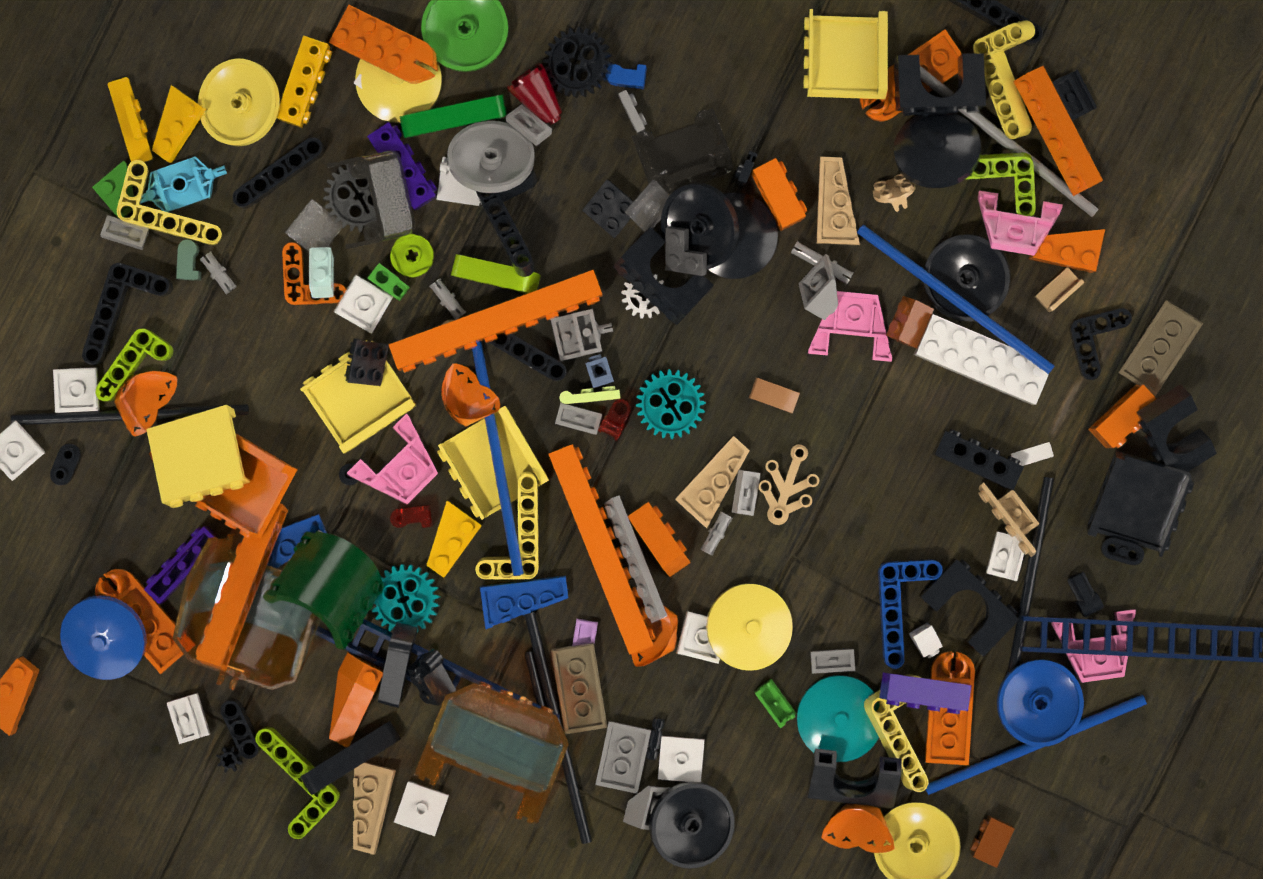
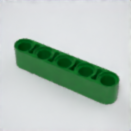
(453, 116)

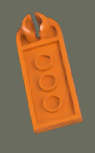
(384, 46)
(937, 57)
(159, 627)
(950, 733)

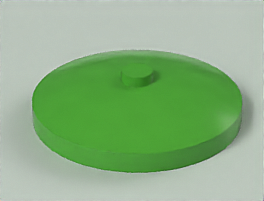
(465, 32)

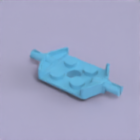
(197, 179)

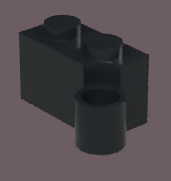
(431, 678)

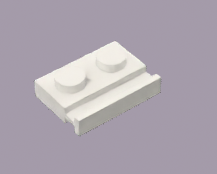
(1005, 557)
(188, 718)

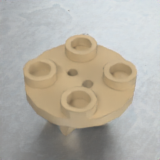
(894, 191)

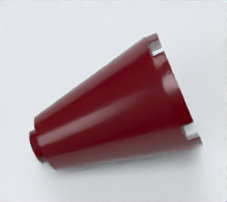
(537, 94)

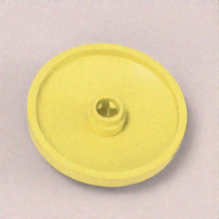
(392, 97)
(239, 102)
(749, 627)
(923, 843)

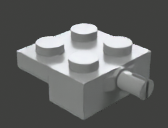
(578, 334)

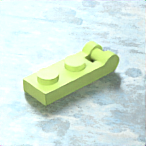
(589, 395)

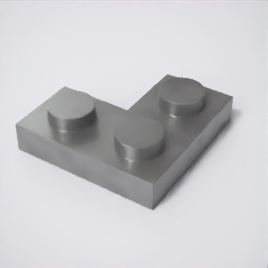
(679, 256)

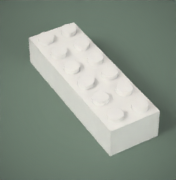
(981, 359)

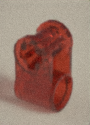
(615, 420)

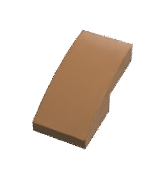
(774, 395)

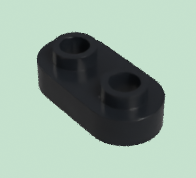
(66, 465)
(1121, 551)

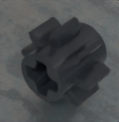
(224, 761)

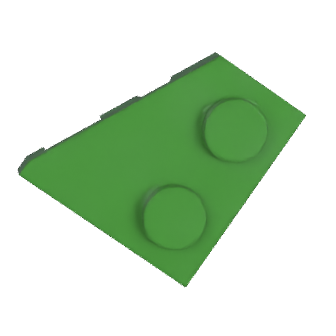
(110, 188)

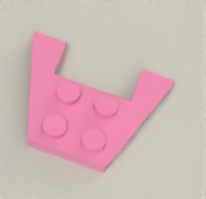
(1016, 231)
(856, 316)
(405, 472)
(1098, 667)

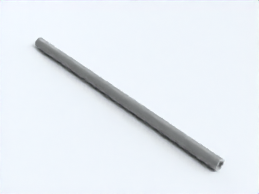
(1011, 145)

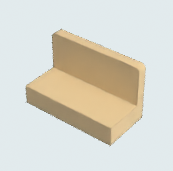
(1058, 289)

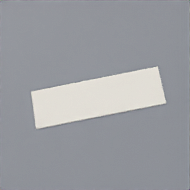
(1033, 454)

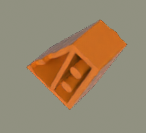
(1072, 250)
(659, 538)
(14, 692)

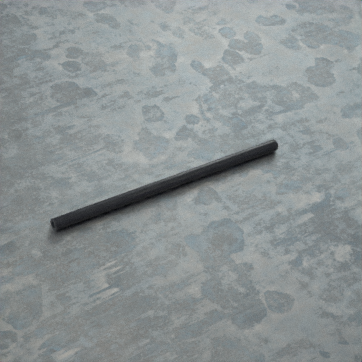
(114, 415)
(1031, 572)
(551, 702)

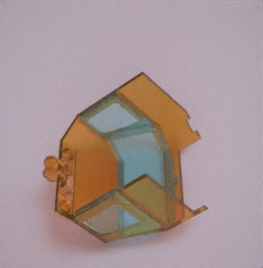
(274, 635)
(497, 741)

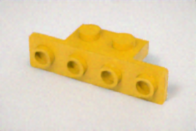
(129, 118)

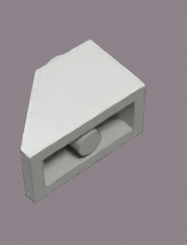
(926, 640)

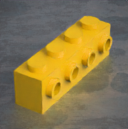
(303, 82)

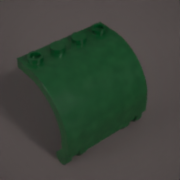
(330, 581)

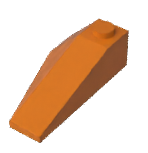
(353, 694)

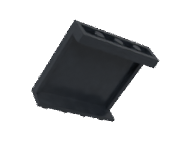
(1140, 502)

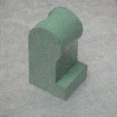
(186, 261)

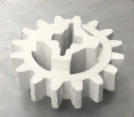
(643, 304)

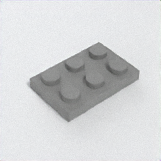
(623, 757)

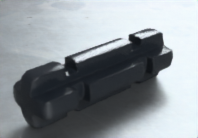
(655, 738)

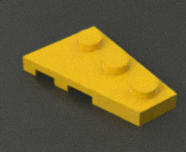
(176, 124)
(451, 539)

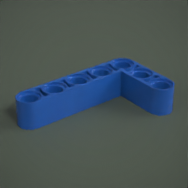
(895, 603)

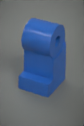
(627, 77)

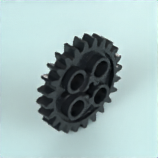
(595, 67)

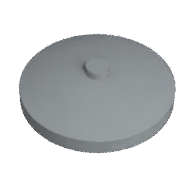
(490, 157)

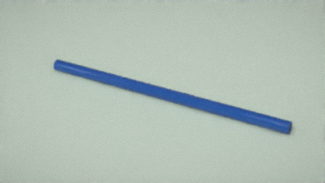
(955, 299)
(499, 468)
(1024, 749)

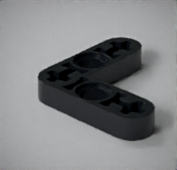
(1090, 330)

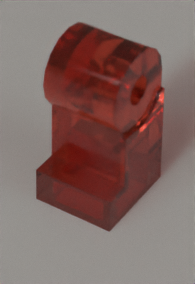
(404, 516)

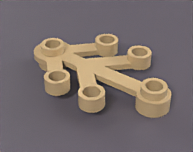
(787, 488)

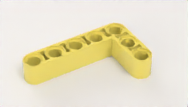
(1003, 76)
(160, 216)
(523, 536)
(895, 732)

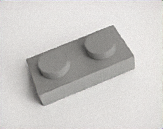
(637, 120)
(528, 125)
(124, 233)
(578, 418)
(746, 492)
(832, 661)

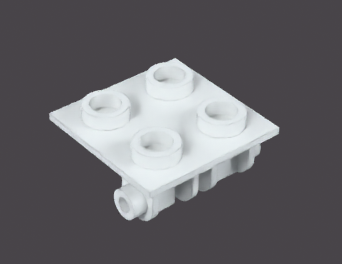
(451, 190)

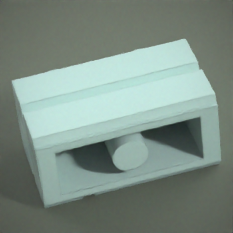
(321, 272)

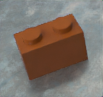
(909, 322)
(991, 840)

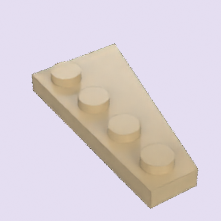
(835, 211)
(712, 483)
(371, 796)

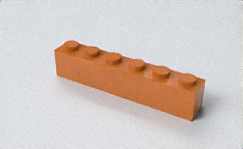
(1058, 130)

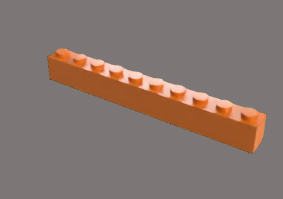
(496, 320)
(601, 548)

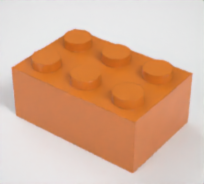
(779, 194)
(1122, 417)

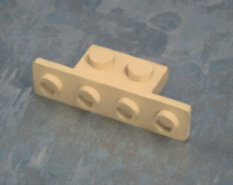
(1014, 515)

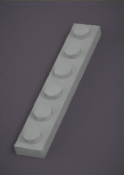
(637, 565)

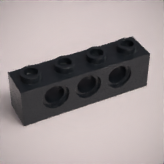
(1007, 478)

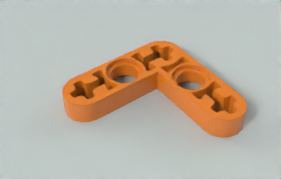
(305, 298)

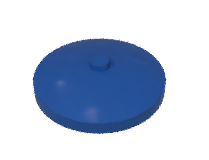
(103, 637)
(1040, 703)

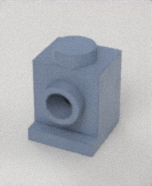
(605, 377)

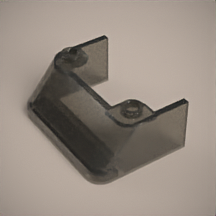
(388, 195)

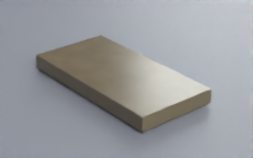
(1161, 347)
(579, 688)

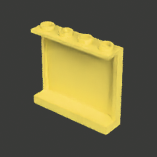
(846, 56)
(356, 410)
(196, 456)
(473, 465)

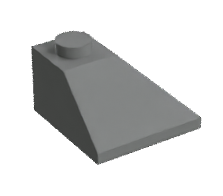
(819, 289)
(641, 806)

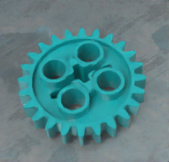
(687, 393)
(423, 592)

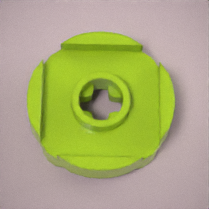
(423, 261)

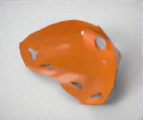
(466, 398)
(142, 399)
(666, 638)
(861, 826)

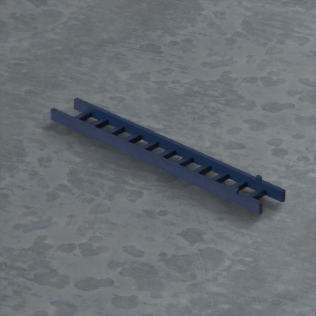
(385, 634)
(1256, 645)

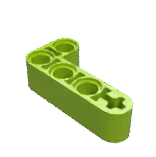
(493, 274)
(130, 367)

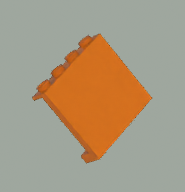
(257, 501)

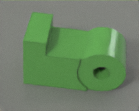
(388, 282)

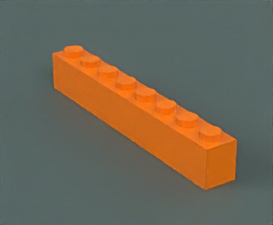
(238, 594)

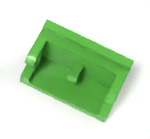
(775, 703)

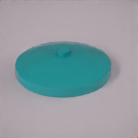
(835, 717)

